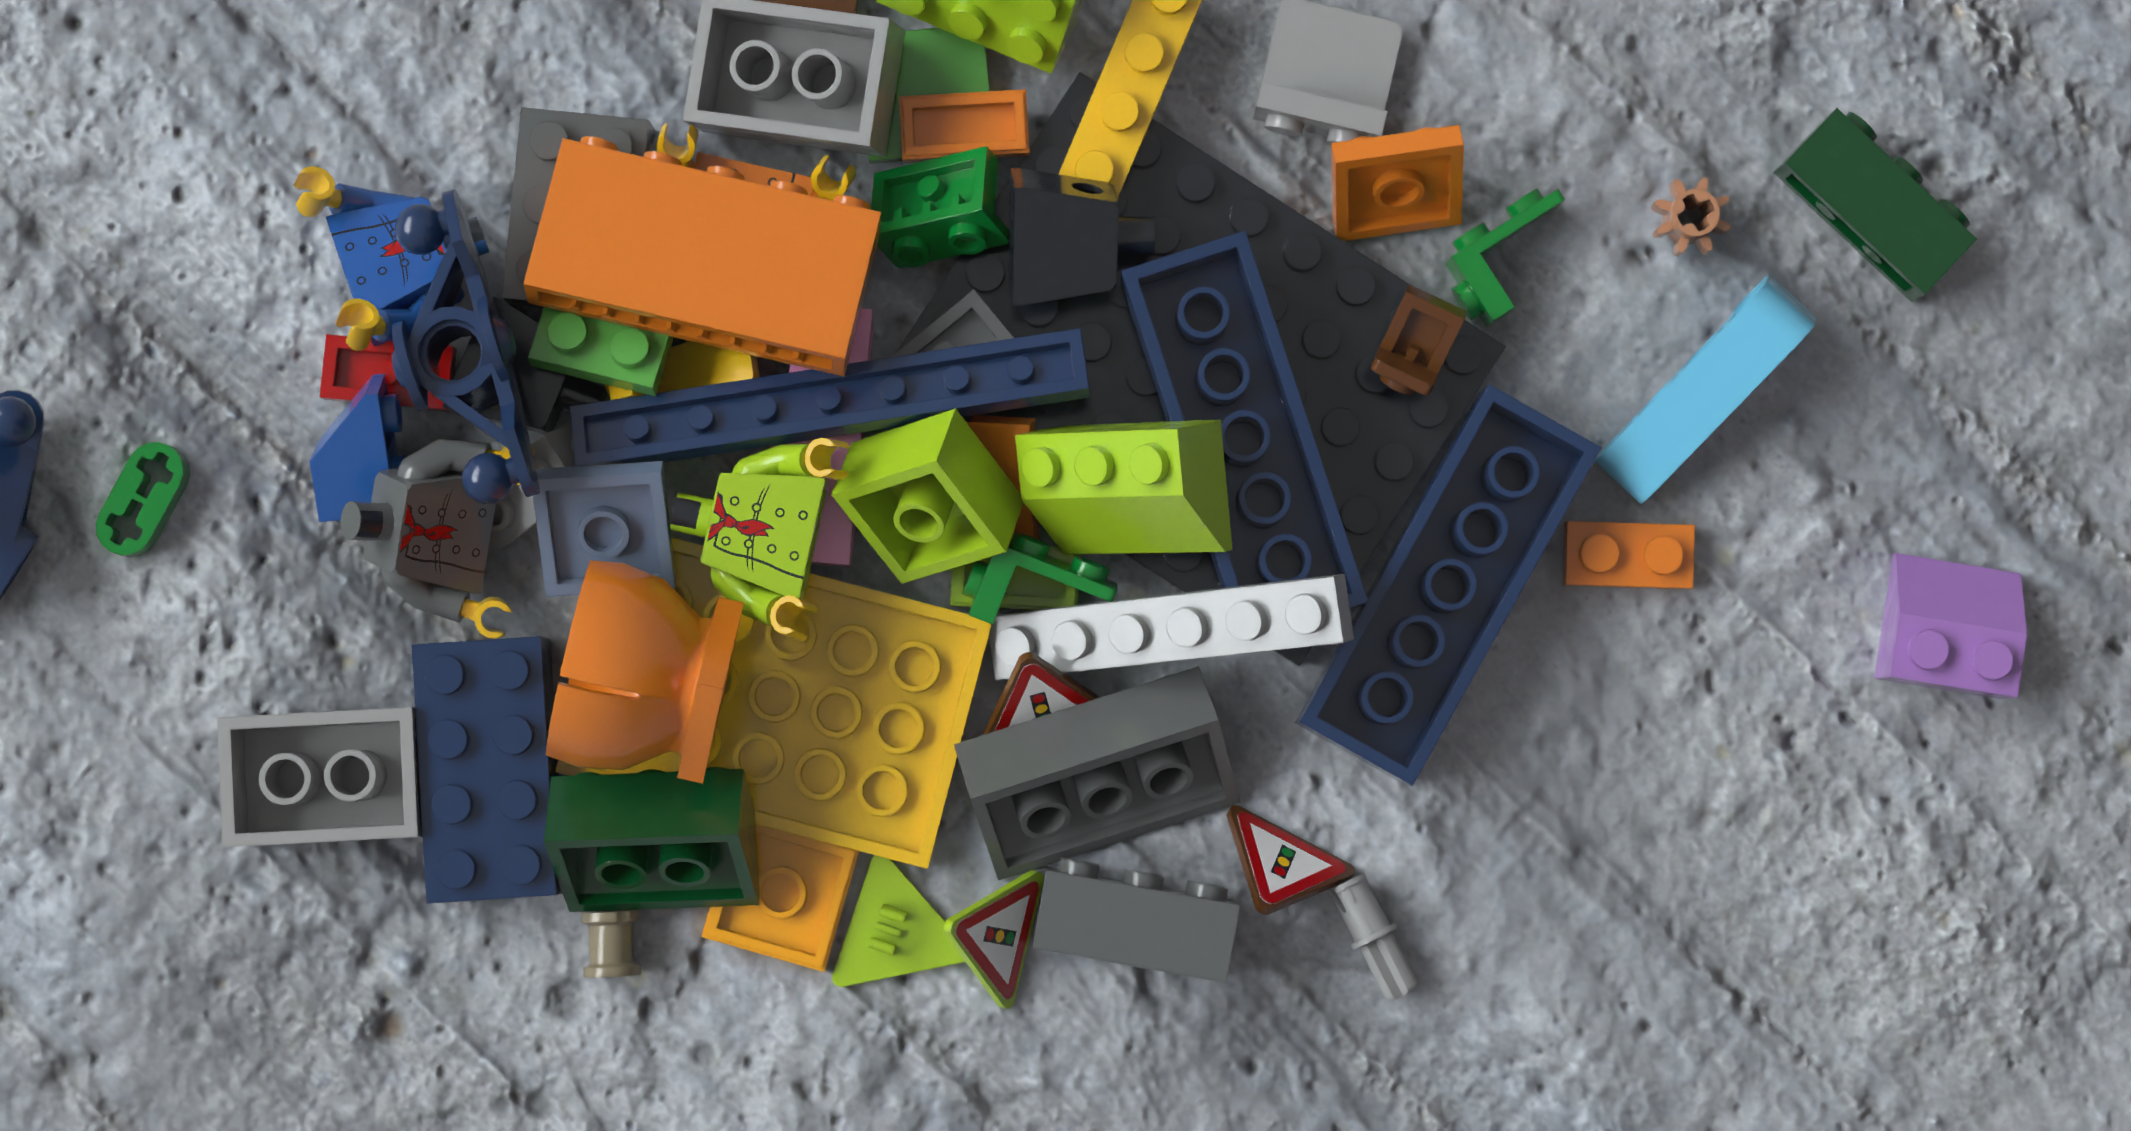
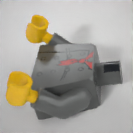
(430, 532)

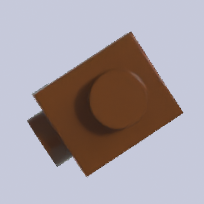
(1417, 342)

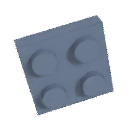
(602, 516)

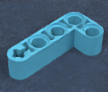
(1707, 389)

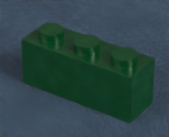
(1876, 203)

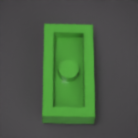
(600, 351)

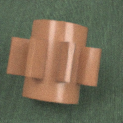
(1692, 200)

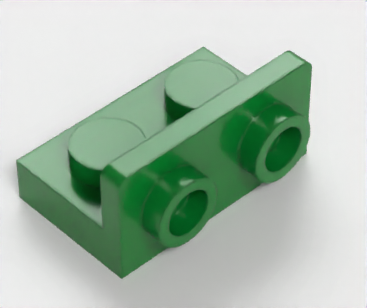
(939, 208)

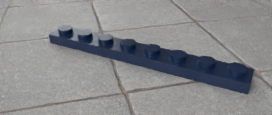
(827, 405)

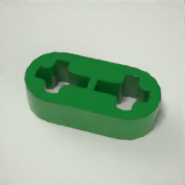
(129, 492)

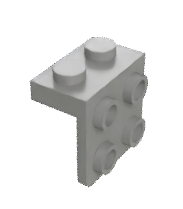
(1327, 72)

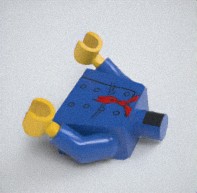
(382, 276)

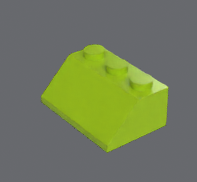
(1128, 486)

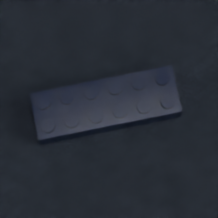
(1223, 359)
(1448, 585)

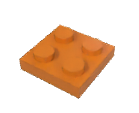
(1397, 182)

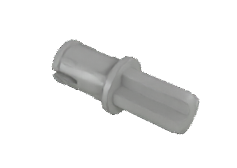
(1374, 937)

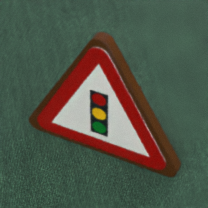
(1035, 691)
(1280, 864)

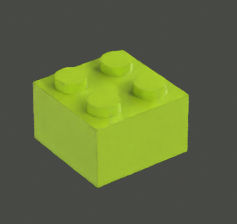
(928, 496)

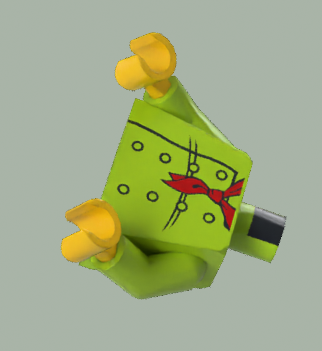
(764, 529)

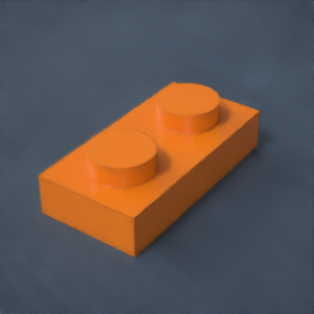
(1628, 555)

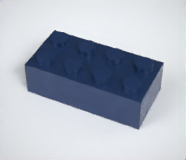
(484, 767)

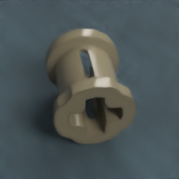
(611, 943)

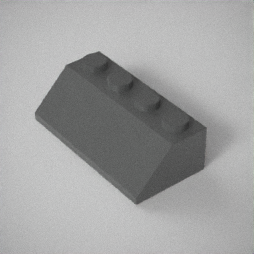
(1098, 773)

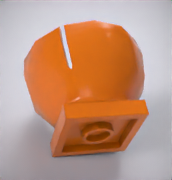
(640, 674)

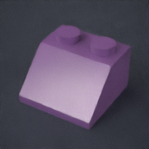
(1953, 627)

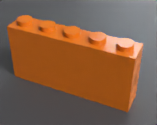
(703, 255)

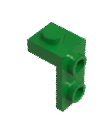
(1476, 285)
(990, 580)

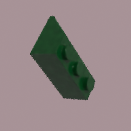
(653, 840)

